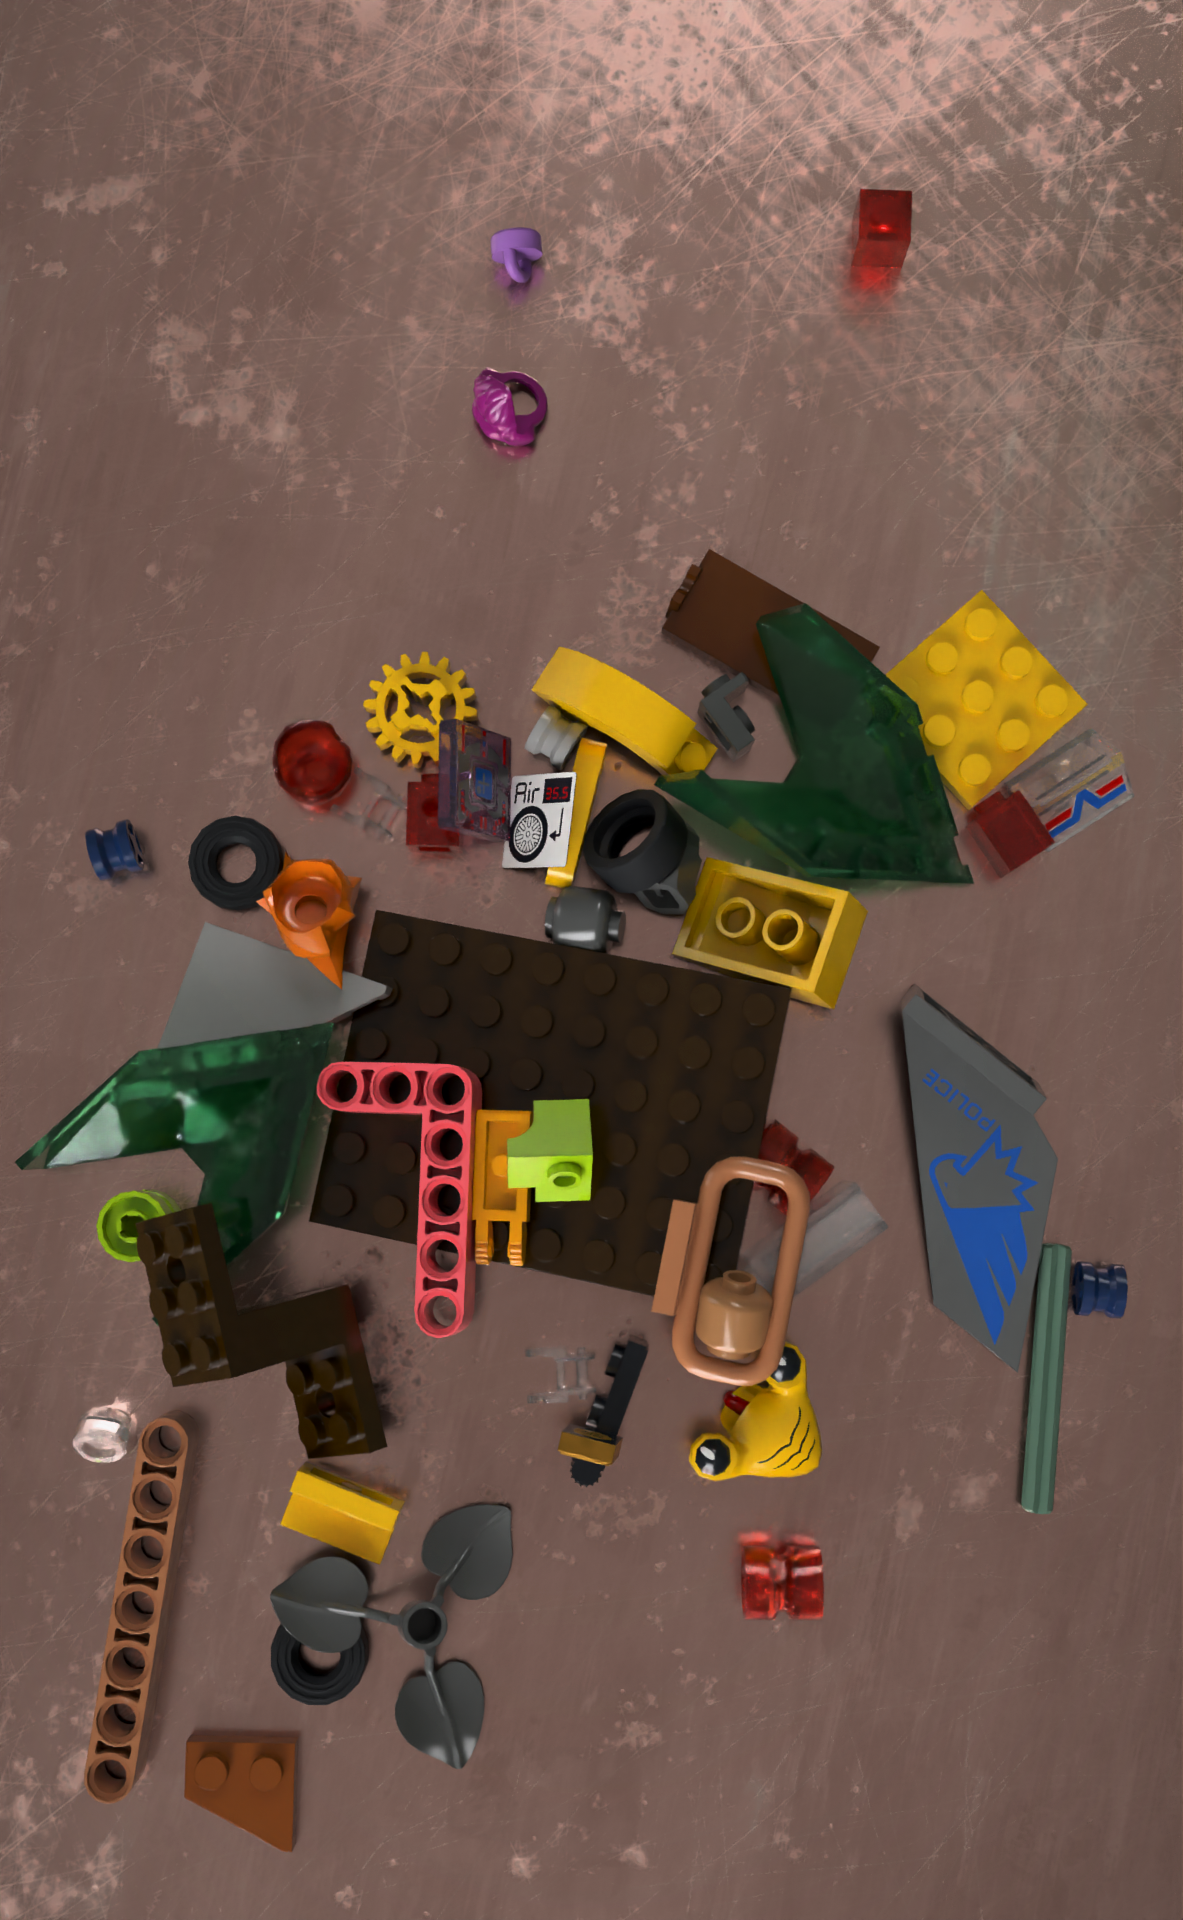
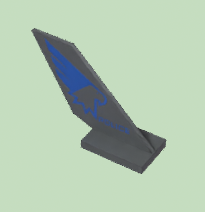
(980, 1174)

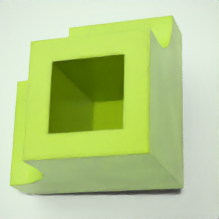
(554, 1152)

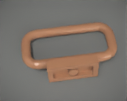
(687, 1258)

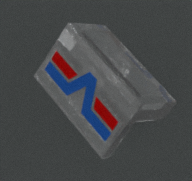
(1075, 785)

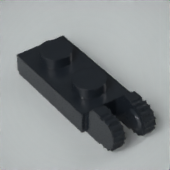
(609, 1412)

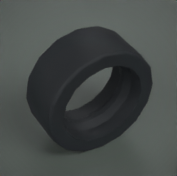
(652, 858)

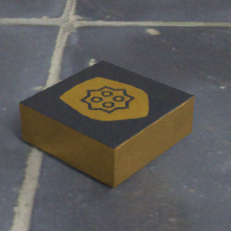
(589, 1445)

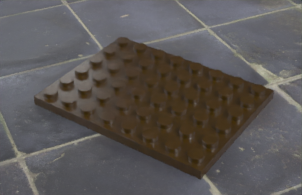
(663, 1052)

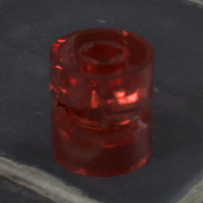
(781, 1147)
(801, 1586)

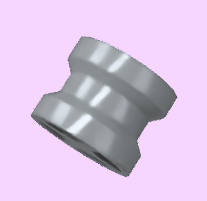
(555, 737)

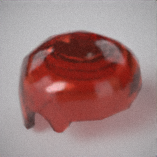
(311, 762)

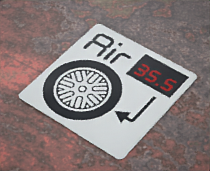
(540, 820)

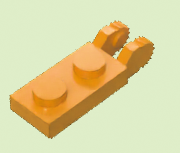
(490, 1185)

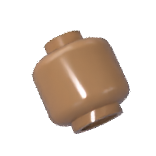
(733, 1315)

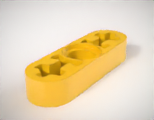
(588, 767)

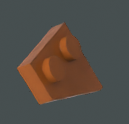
(246, 1783)

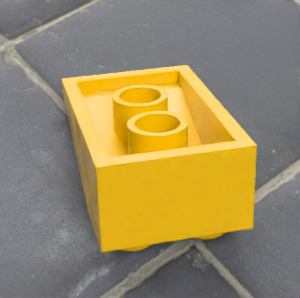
(772, 930)

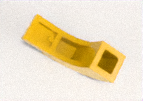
(624, 711)

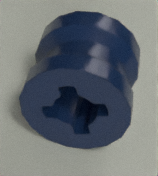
(114, 850)
(1099, 1289)

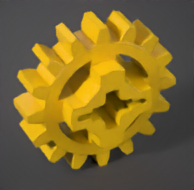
(404, 722)

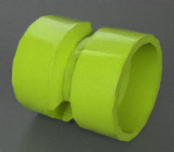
(118, 1217)

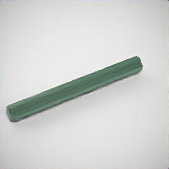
(1046, 1378)

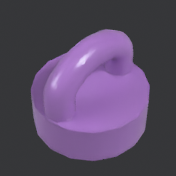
(517, 247)

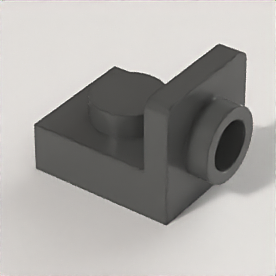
(727, 724)

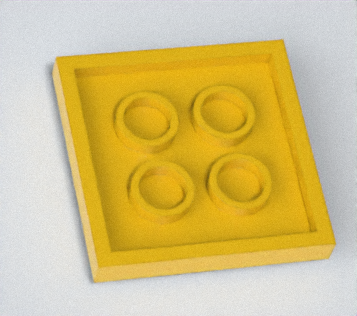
(983, 698)

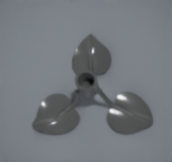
(324, 1607)

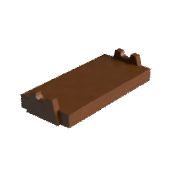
(718, 617)

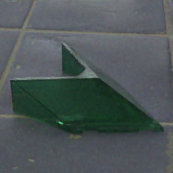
(862, 788)
(226, 1102)

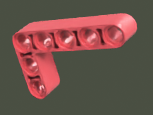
(435, 1172)

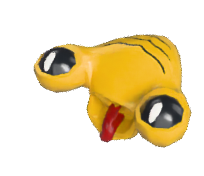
(768, 1428)

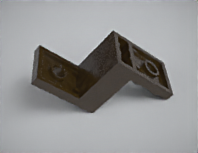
(215, 1341)

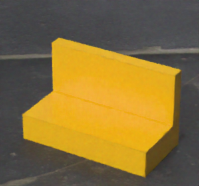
(341, 1512)

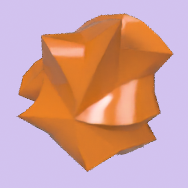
(313, 911)

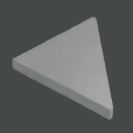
(255, 988)

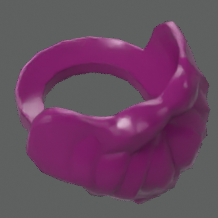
(495, 408)

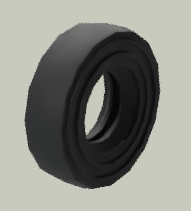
(209, 845)
(312, 1687)

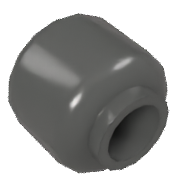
(585, 919)

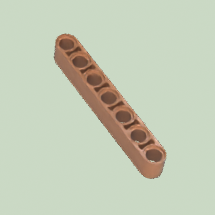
(128, 1627)

